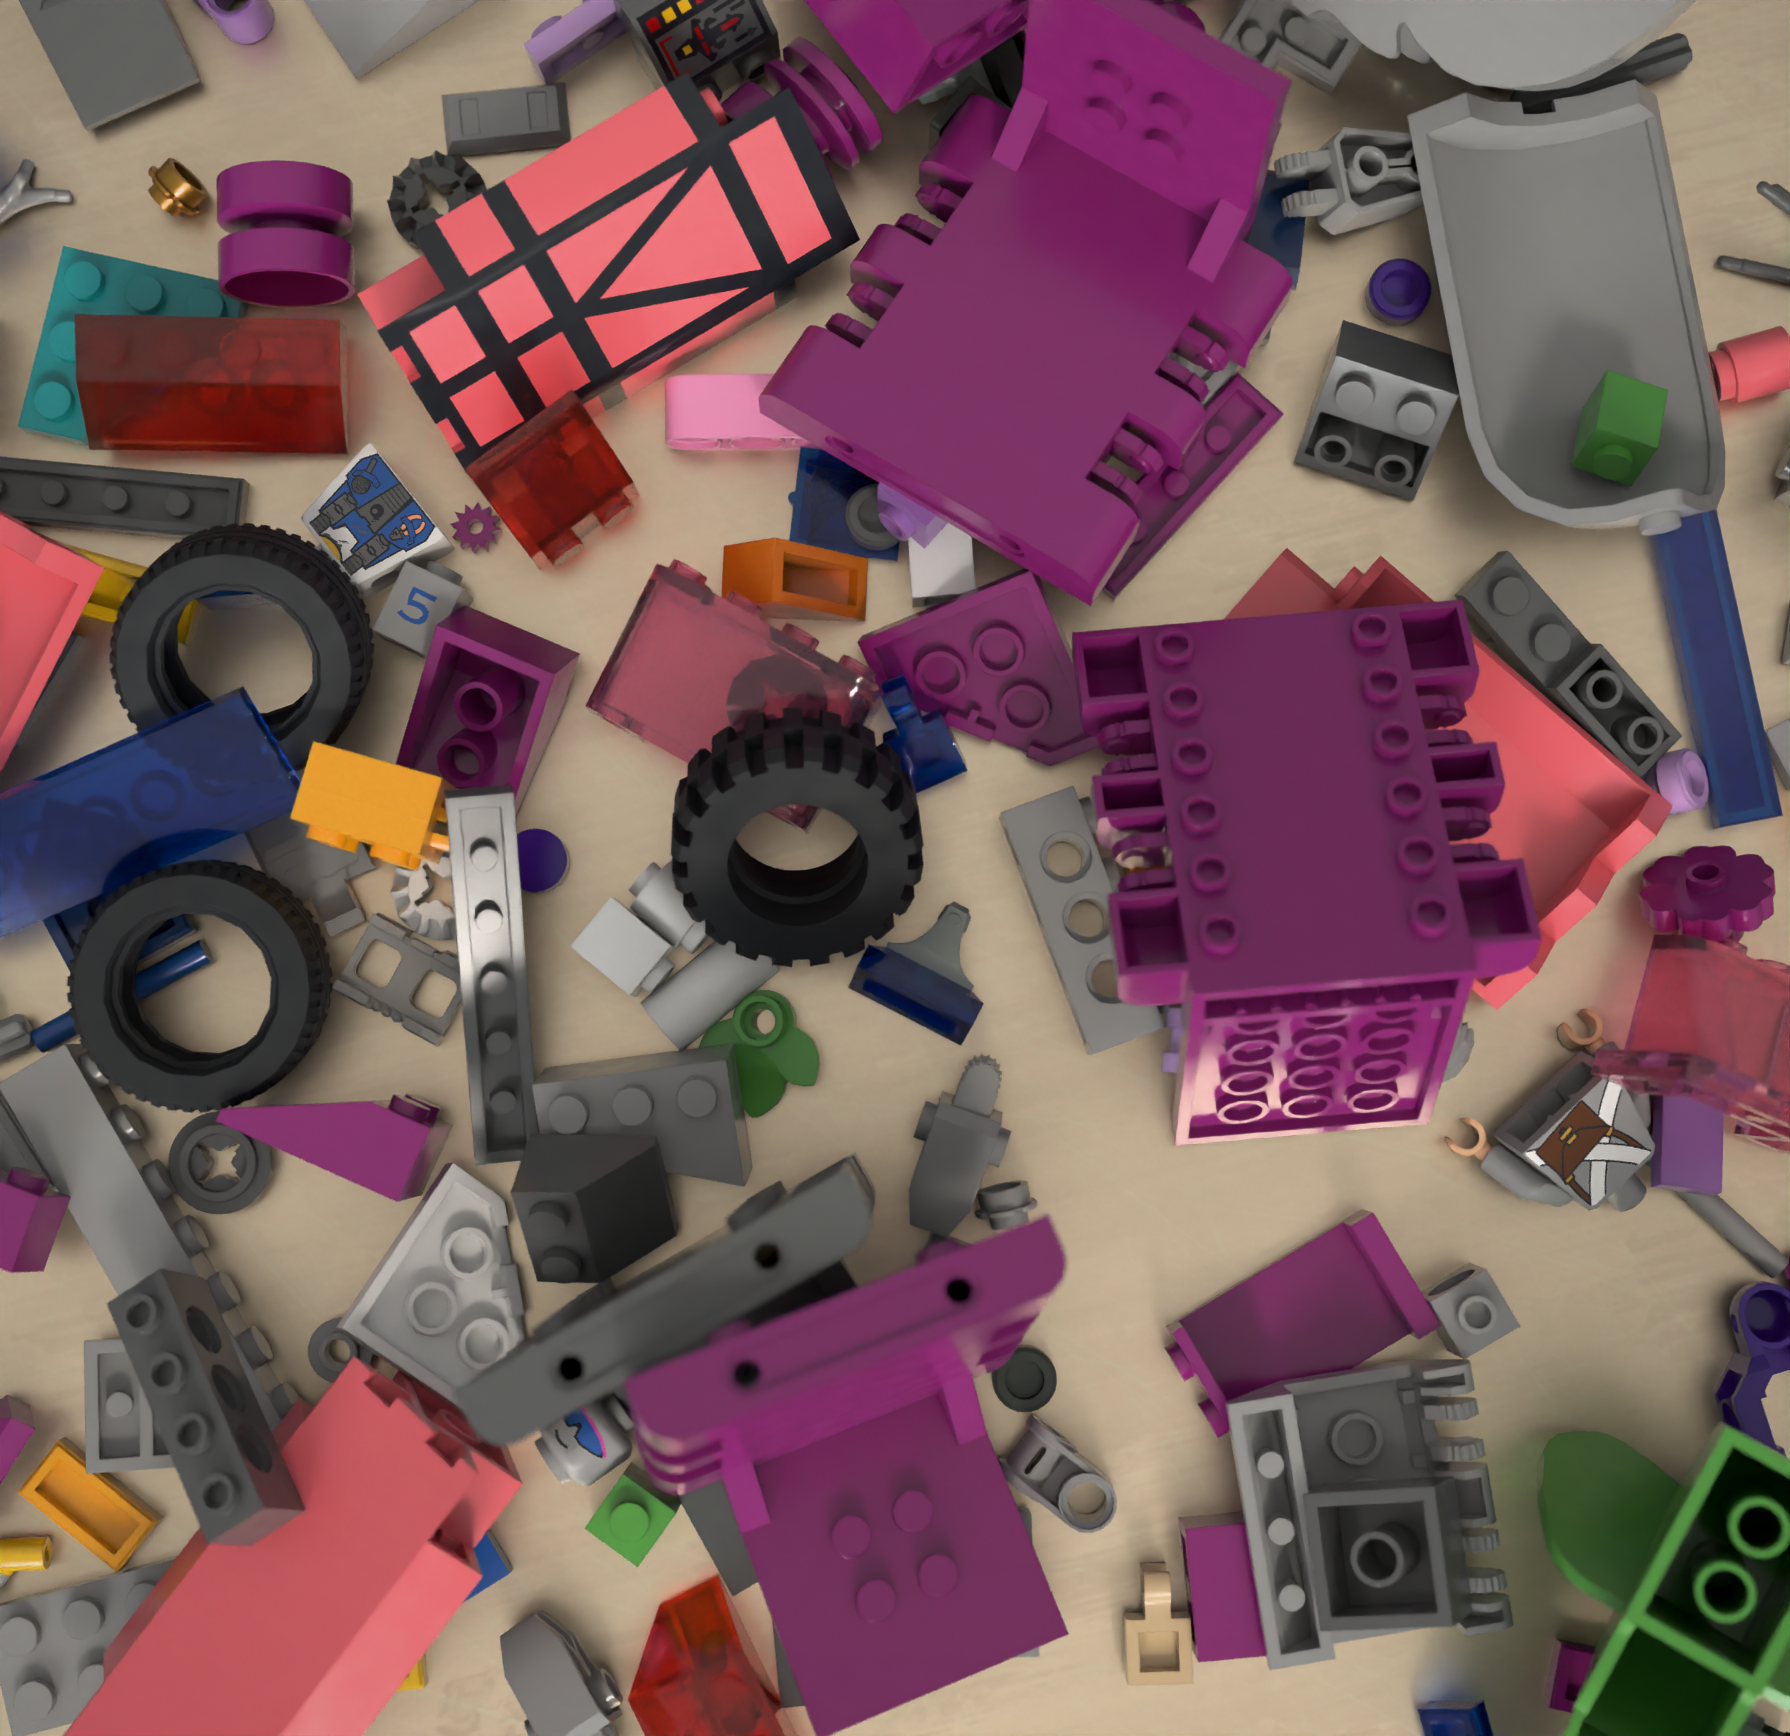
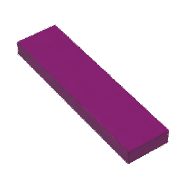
(1234, 425)

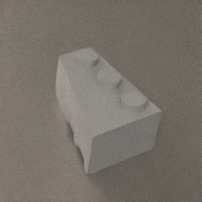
(679, 1096)

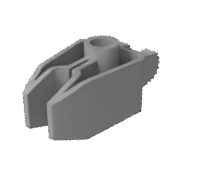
(1354, 179)
(959, 1142)
(558, 1681)

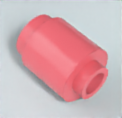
(1752, 365)

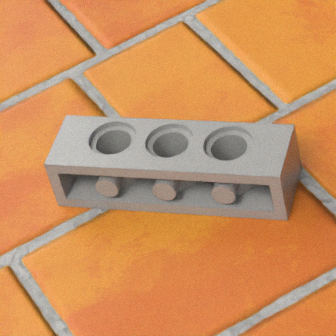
(1030, 832)

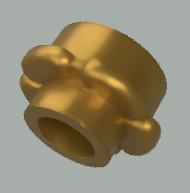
(176, 188)

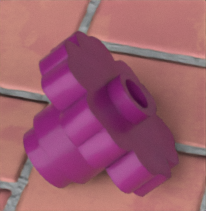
(1708, 893)

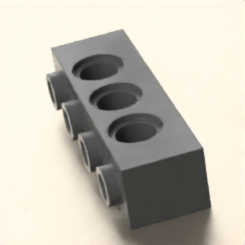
(205, 1408)

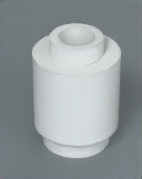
(663, 908)

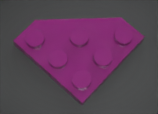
(991, 667)

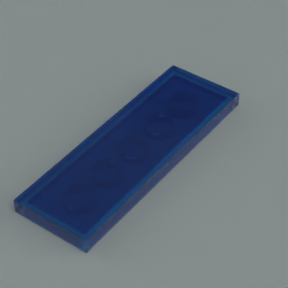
(138, 807)

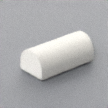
(705, 992)

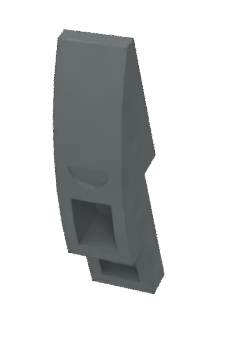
(1563, 665)

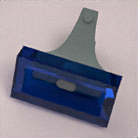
(924, 977)

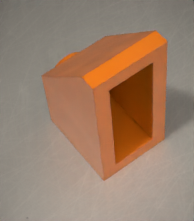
(797, 580)

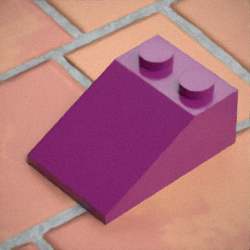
(486, 703)
(371, 1143)

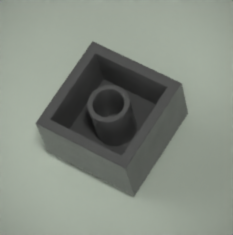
(1387, 1554)

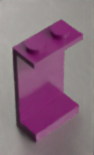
(1301, 1316)

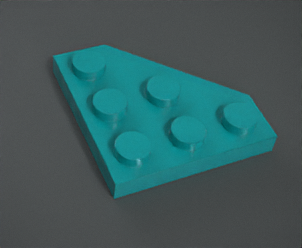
(103, 286)

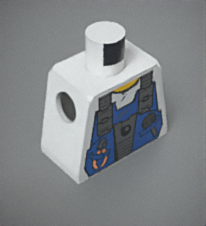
(373, 524)

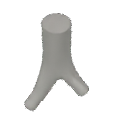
(19, 195)

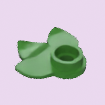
(767, 1059)

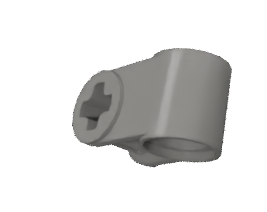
(1056, 1474)

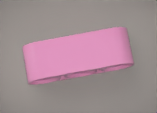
(722, 414)

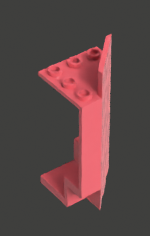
(335, 1603)

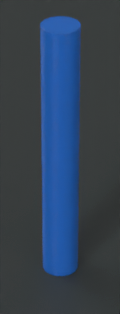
(147, 983)

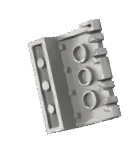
(1344, 1430)

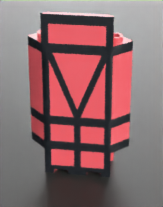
(609, 262)

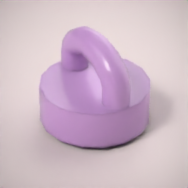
(1680, 780)

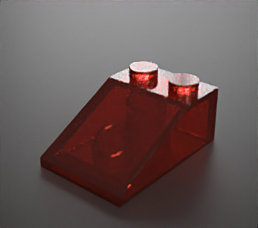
(555, 482)

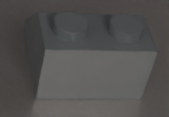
(592, 1204)

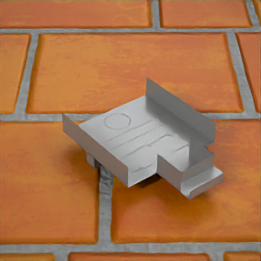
(312, 869)

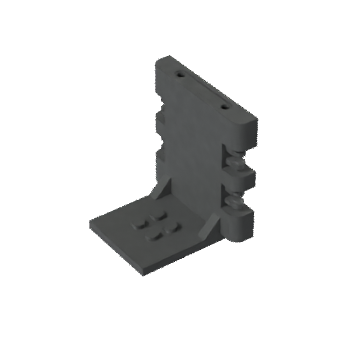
(670, 1313)

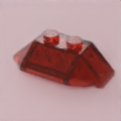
(704, 1672)

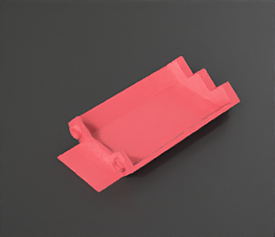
(1565, 796)

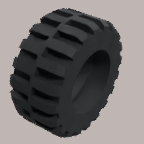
(796, 910)

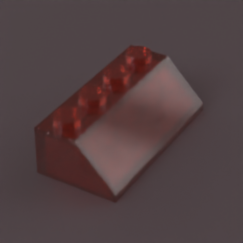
(212, 384)

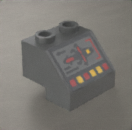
(706, 38)

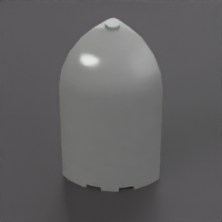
(1562, 264)

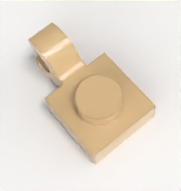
(1157, 1639)

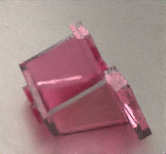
(1711, 1032)

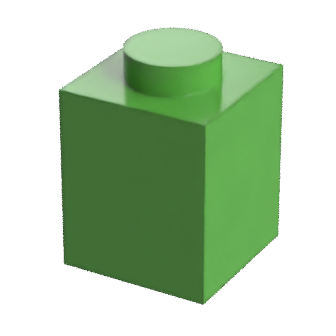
(1619, 428)
(633, 1515)

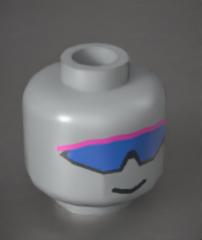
(587, 1441)

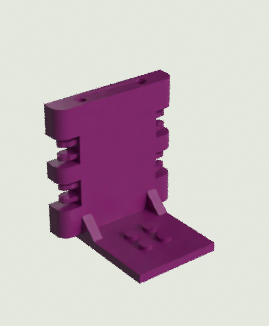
(1052, 303)
(1303, 857)
(871, 1472)

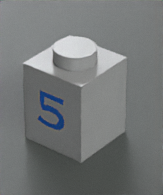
(418, 604)

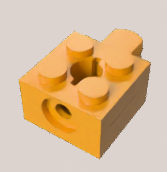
(375, 803)

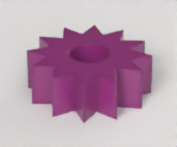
(470, 517)

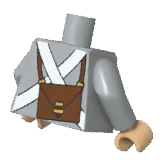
(1572, 1136)

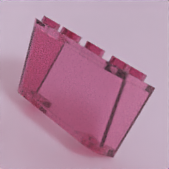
(709, 662)

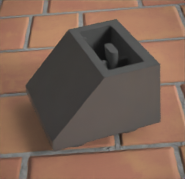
(1379, 410)

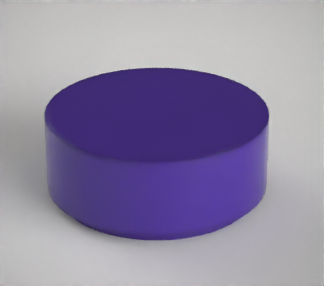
(1398, 292)
(542, 860)

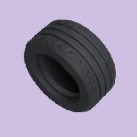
(274, 567)
(130, 1047)

